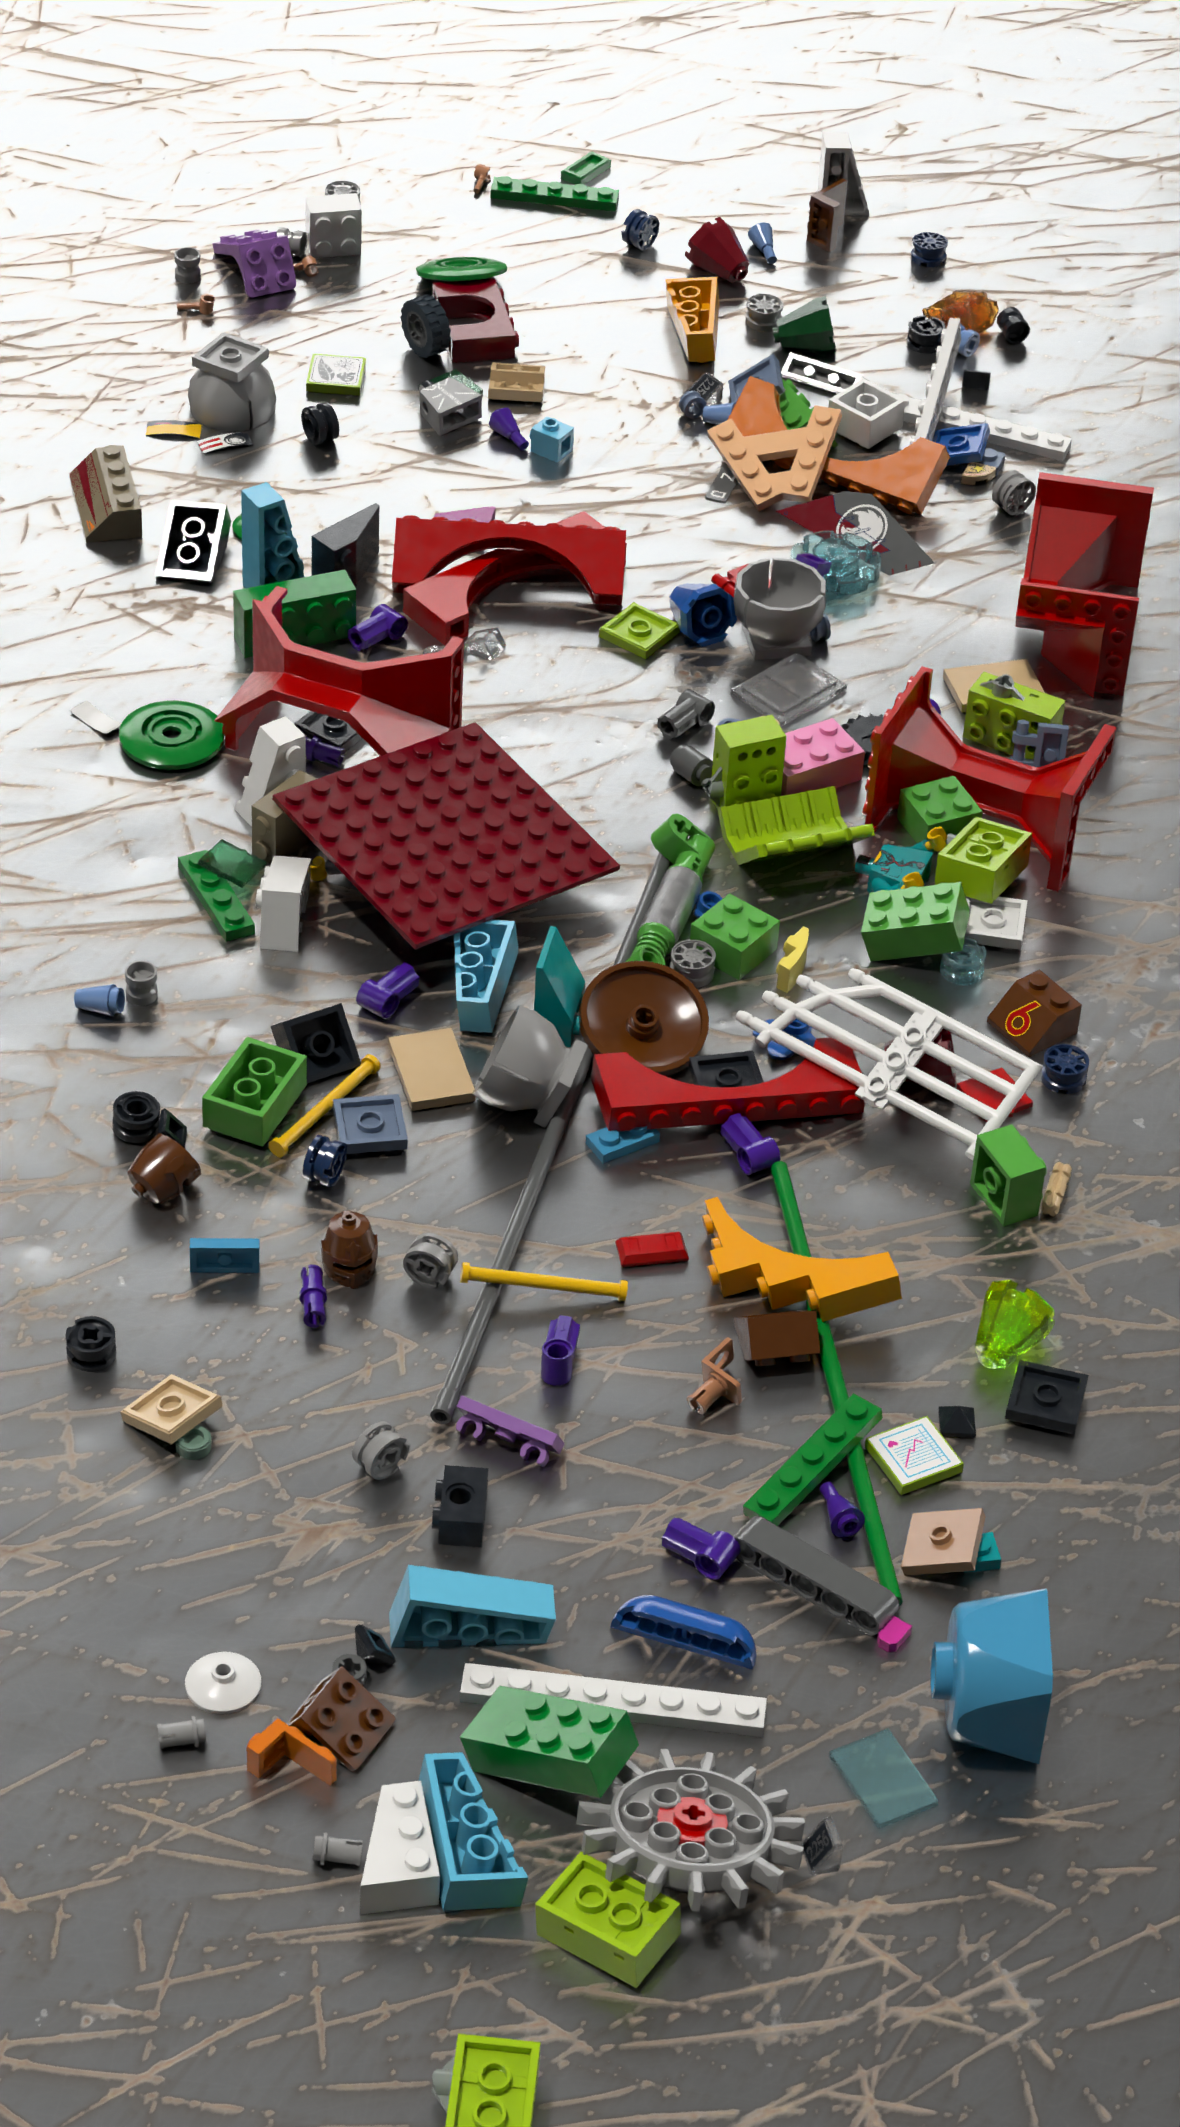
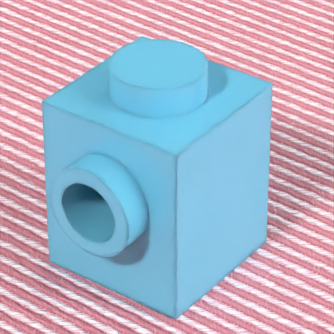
(552, 439)

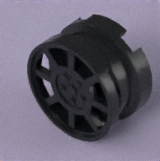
(925, 334)
(91, 1341)

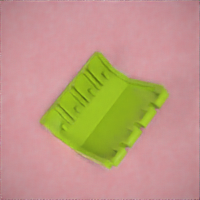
(787, 826)

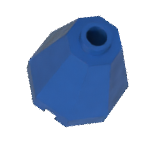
(703, 612)

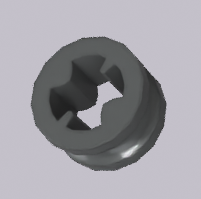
(353, 1663)

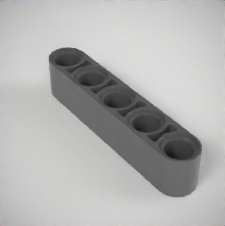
(815, 1576)

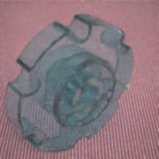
(851, 558)

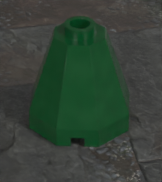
(807, 328)

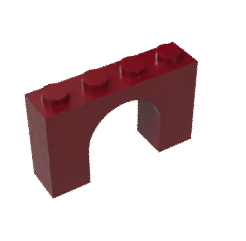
(479, 300)

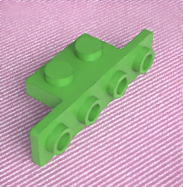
(795, 408)

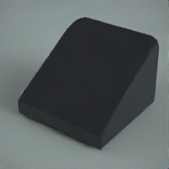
(976, 379)

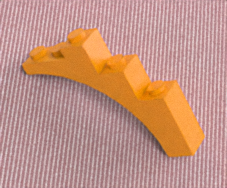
(786, 1278)

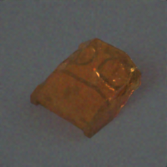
(970, 307)

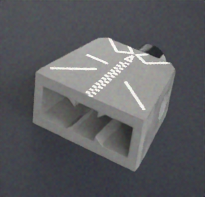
(449, 405)

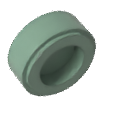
(194, 1444)

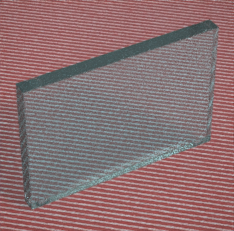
(883, 1778)

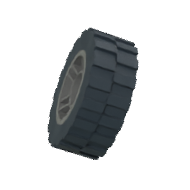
(425, 326)

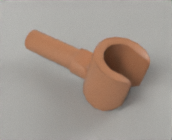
(481, 173)
(304, 265)
(205, 305)

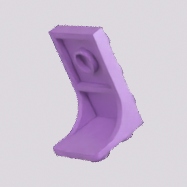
(263, 260)

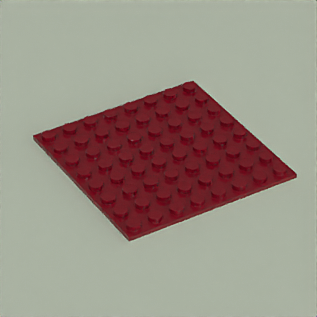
(445, 834)

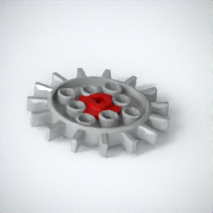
(692, 1830)

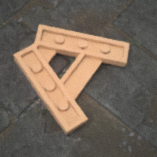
(807, 444)

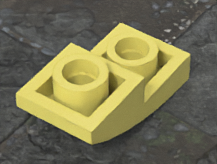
(794, 961)

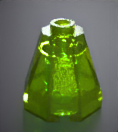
(1011, 1324)

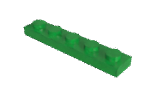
(554, 193)
(813, 1460)

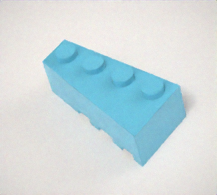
(267, 538)
(483, 970)
(469, 1608)
(469, 1848)

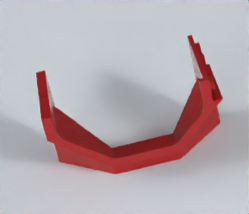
(1079, 543)
(383, 700)
(920, 747)

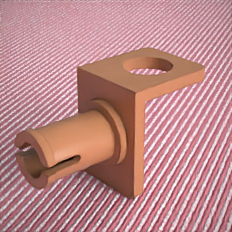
(716, 1381)

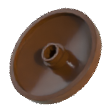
(646, 1013)

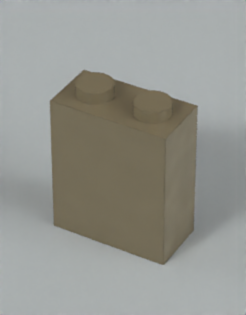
(272, 828)

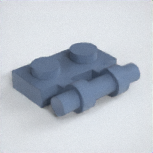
(1049, 743)

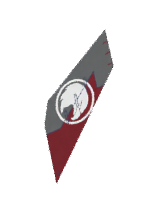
(864, 517)

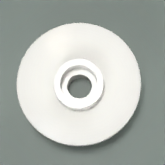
(221, 1693)

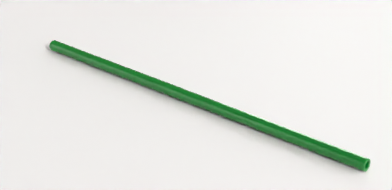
(838, 1393)

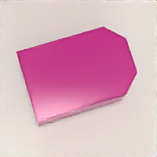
(893, 1634)

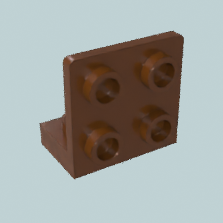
(826, 215)
(343, 1718)

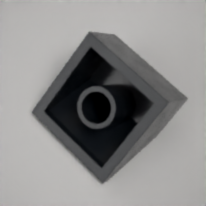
(321, 1037)

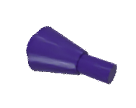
(504, 423)
(843, 1516)

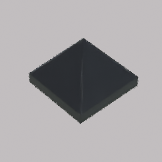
(172, 1127)
(957, 1421)
(372, 1646)

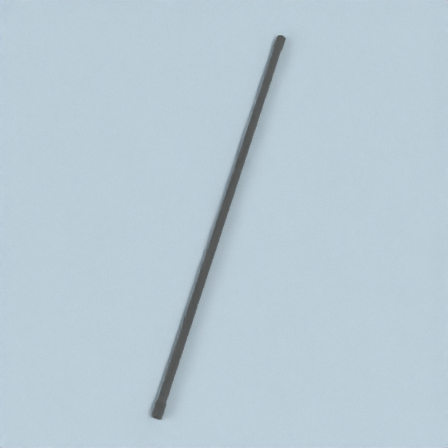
(449, 1394)

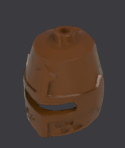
(162, 1170)
(349, 1243)

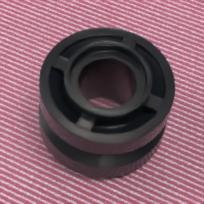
(320, 423)
(136, 1117)

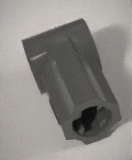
(689, 710)

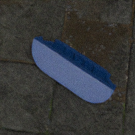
(687, 1629)

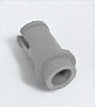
(184, 1733)
(337, 1850)

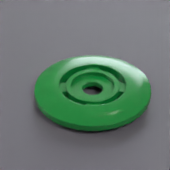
(461, 268)
(144, 740)

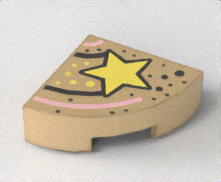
(977, 472)

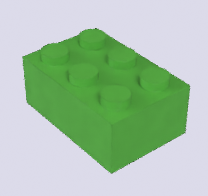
(915, 921)
(254, 1091)

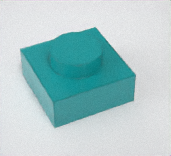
(988, 1554)

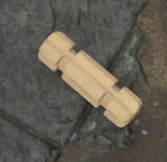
(1056, 1188)

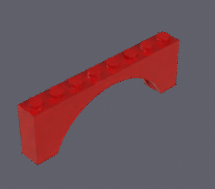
(590, 554)
(443, 600)
(640, 1097)

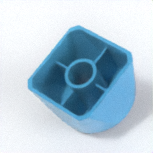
(997, 1673)

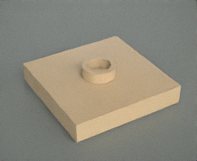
(171, 1408)

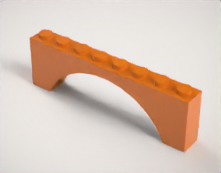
(897, 479)

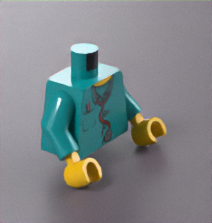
(901, 866)

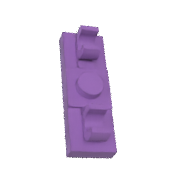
(508, 1429)

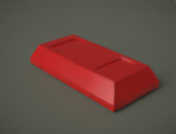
(651, 1249)

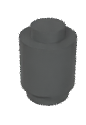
(691, 764)

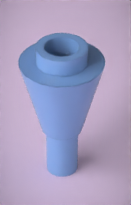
(762, 238)

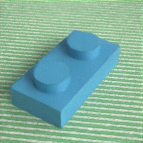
(614, 1144)
(225, 1255)

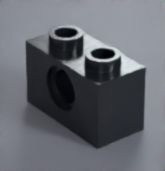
(462, 1506)

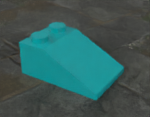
(559, 987)

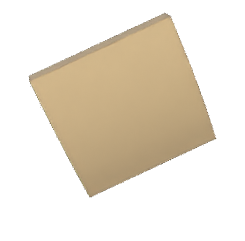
(516, 382)

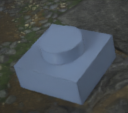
(993, 458)

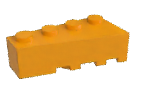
(695, 314)

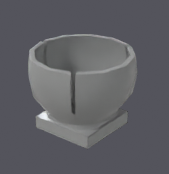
(226, 380)
(784, 614)
(529, 1067)

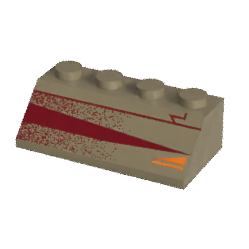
(106, 495)

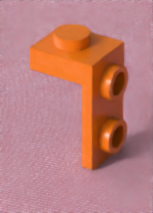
(280, 1740)

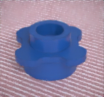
(705, 902)

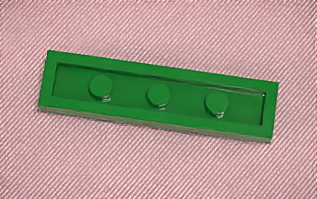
(217, 898)

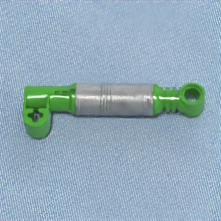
(677, 889)

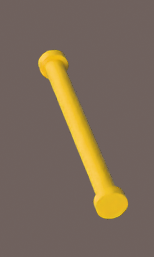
(279, 1146)
(543, 1281)

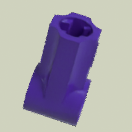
(382, 623)
(384, 995)
(752, 1150)
(559, 1351)
(709, 1552)

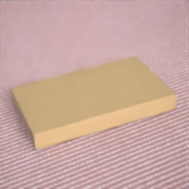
(962, 678)
(431, 1069)

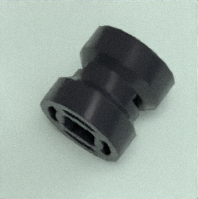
(1013, 325)

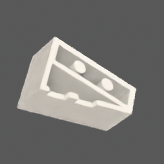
(839, 163)
(275, 757)
(282, 901)
(401, 1853)

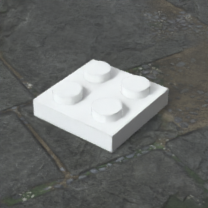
(997, 923)

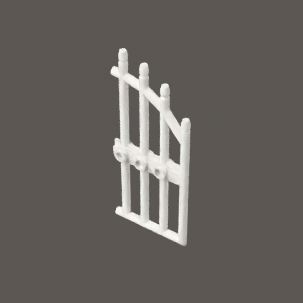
(902, 1055)

